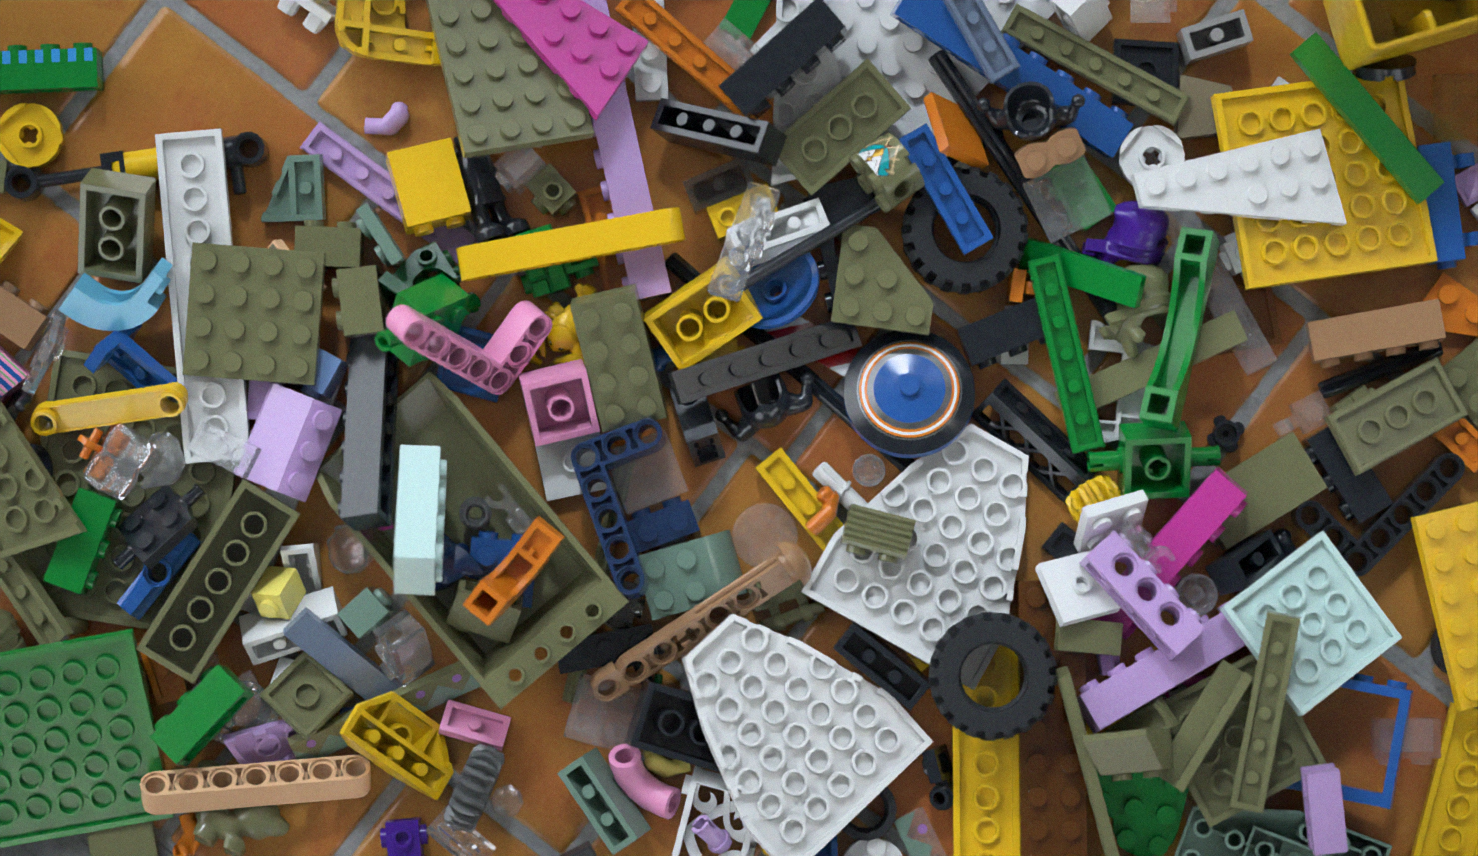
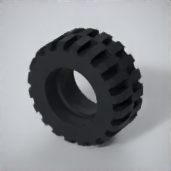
(980, 273)
(1025, 708)

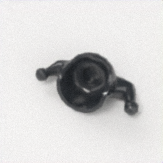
(1030, 111)
(766, 405)

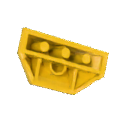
(400, 742)

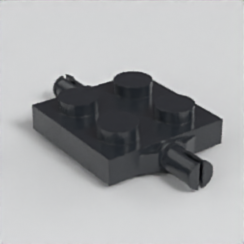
(158, 526)

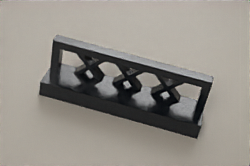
(1039, 437)

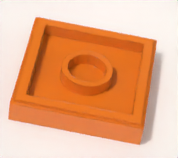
(954, 132)

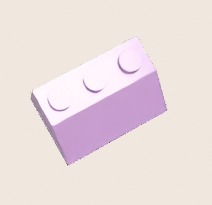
(293, 440)

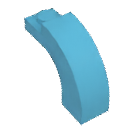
(115, 309)

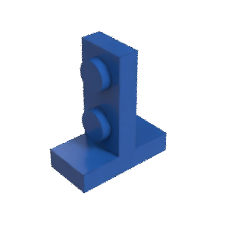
(128, 359)

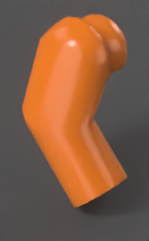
(827, 512)

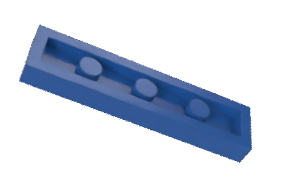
(946, 190)

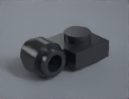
(938, 768)

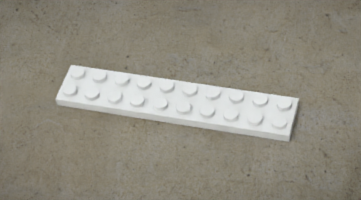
(198, 212)

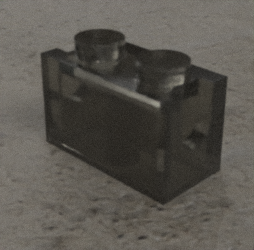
(717, 185)

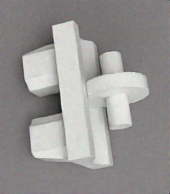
(320, 12)

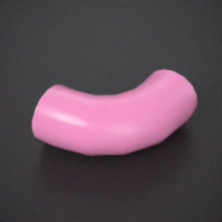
(640, 784)

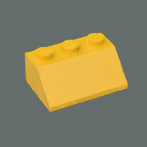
(697, 323)

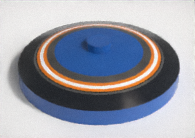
(909, 394)

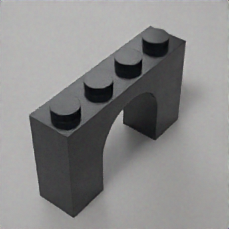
(837, 201)

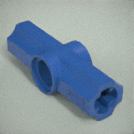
(146, 589)

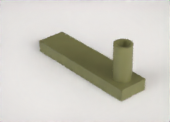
(35, 604)

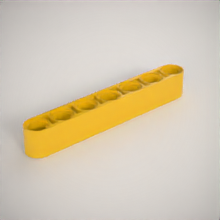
(570, 244)

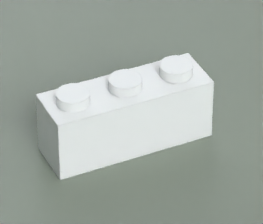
(265, 637)

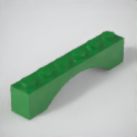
(1171, 374)

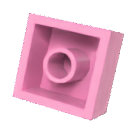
(559, 402)

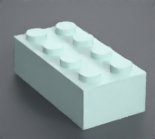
(419, 520)

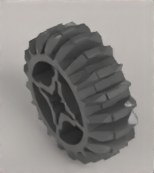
(474, 788)

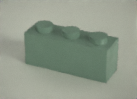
(604, 801)

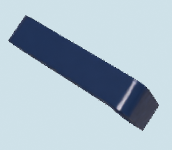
(610, 501)

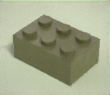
(116, 225)

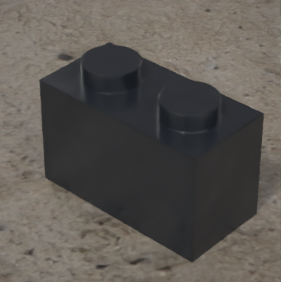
(1245, 562)

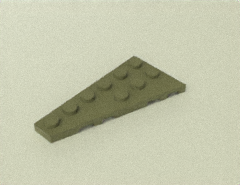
(30, 501)

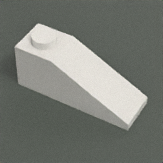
(792, 227)

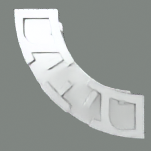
(712, 810)

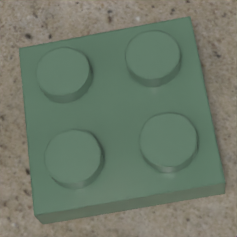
(374, 228)

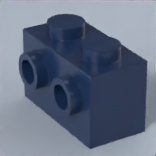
(663, 525)

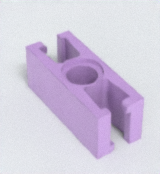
(1323, 809)

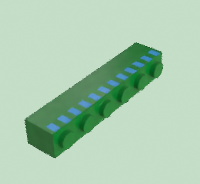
(51, 69)

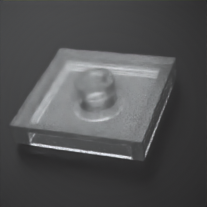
(649, 478)

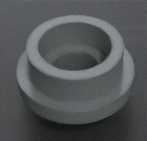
(467, 520)

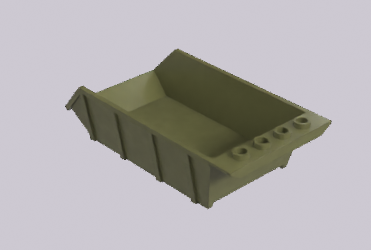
(475, 467)

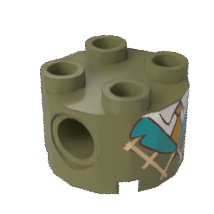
(887, 171)

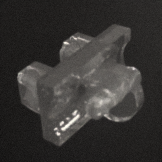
(731, 44)

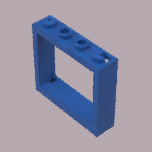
(1391, 689)

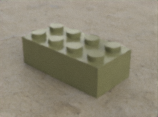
(618, 357)

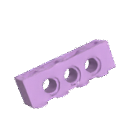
(1145, 614)

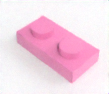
(474, 725)

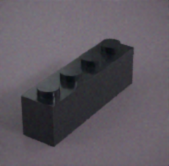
(718, 132)

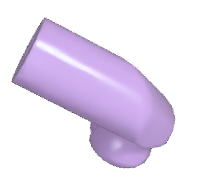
(390, 123)

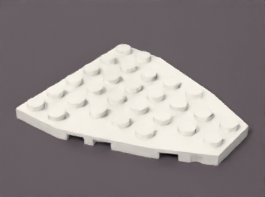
(959, 555)
(795, 734)

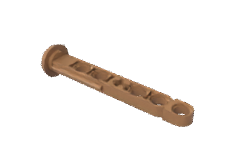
(773, 576)

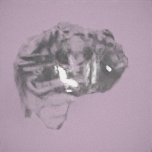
(167, 463)

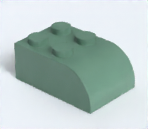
(689, 573)

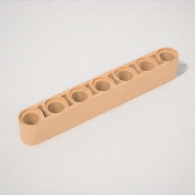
(277, 784)

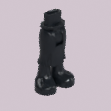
(485, 194)

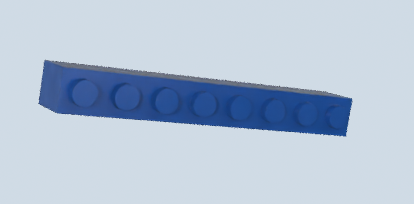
(1096, 123)

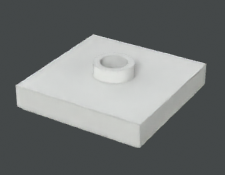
(557, 469)
(1073, 590)

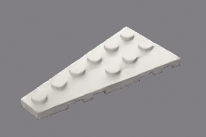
(1262, 181)

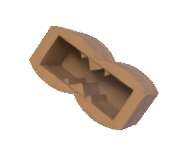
(1041, 156)

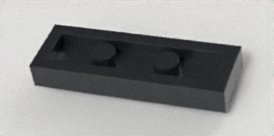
(603, 648)

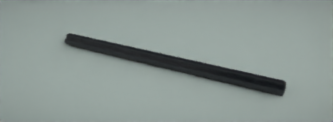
(1000, 151)
(820, 388)

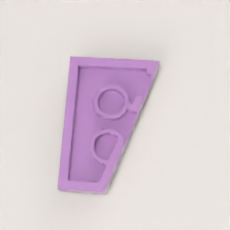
(261, 743)

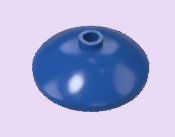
(799, 287)

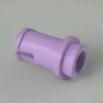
(716, 838)

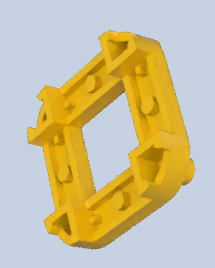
(381, 42)

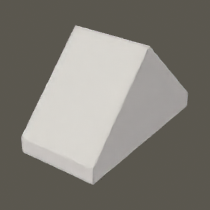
(307, 562)

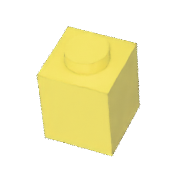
(278, 592)

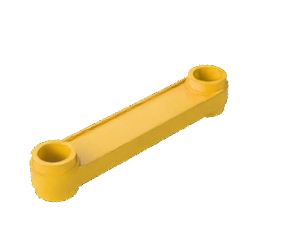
(109, 409)

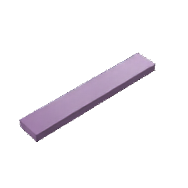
(373, 182)

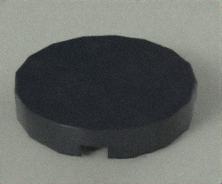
(1400, 68)

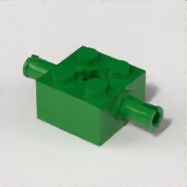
(436, 299)
(1154, 460)

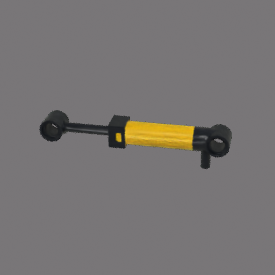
(139, 163)

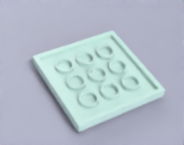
(1339, 621)

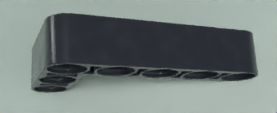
(1385, 519)

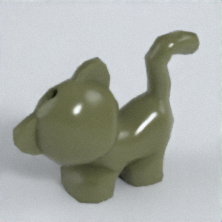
(232, 826)

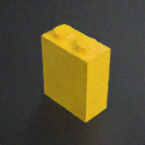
(428, 187)

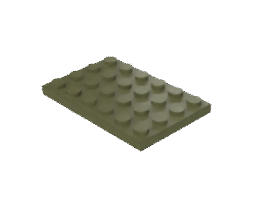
(498, 83)

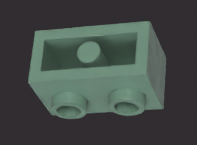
(367, 611)

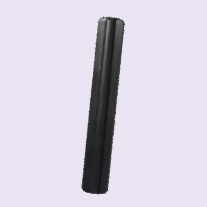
(1377, 370)

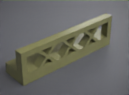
(1205, 722)

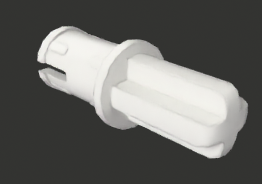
(829, 477)

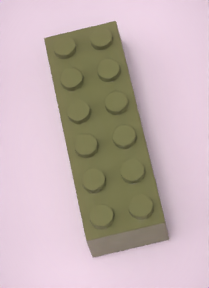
(218, 581)

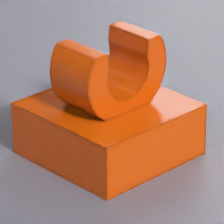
(1018, 287)

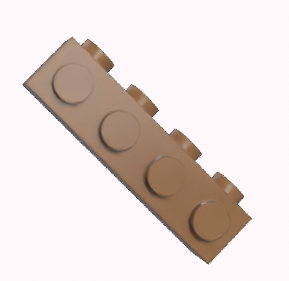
(1375, 332)

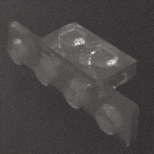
(744, 241)

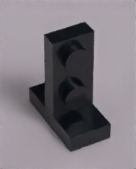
(699, 430)

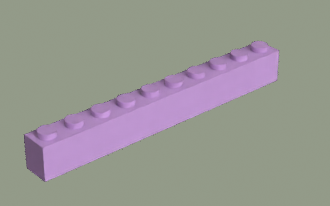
(627, 186)

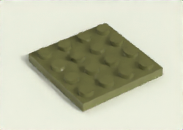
(254, 313)
(1216, 775)

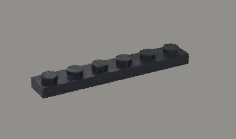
(762, 360)

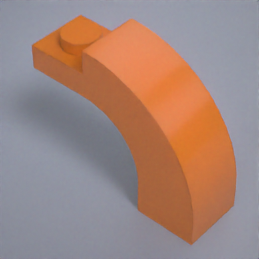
(515, 573)

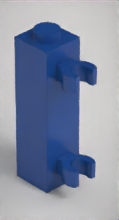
(1444, 205)

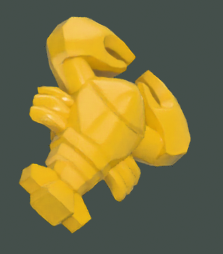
(563, 331)

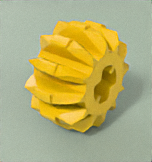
(1091, 492)

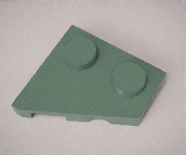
(299, 191)

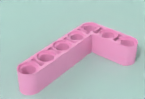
(489, 368)

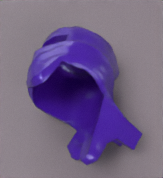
(1135, 236)

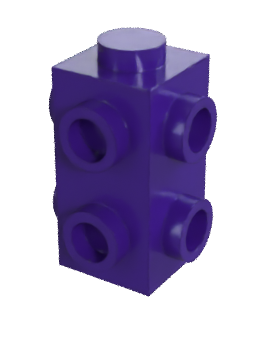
(404, 837)

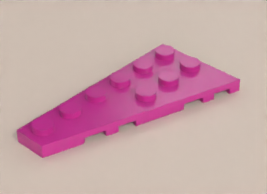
(579, 45)

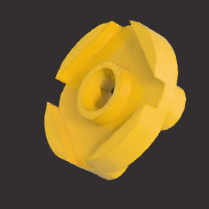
(49, 136)

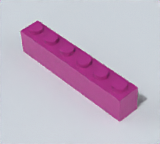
(1187, 531)

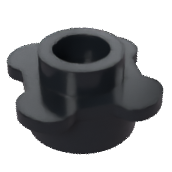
(1234, 429)

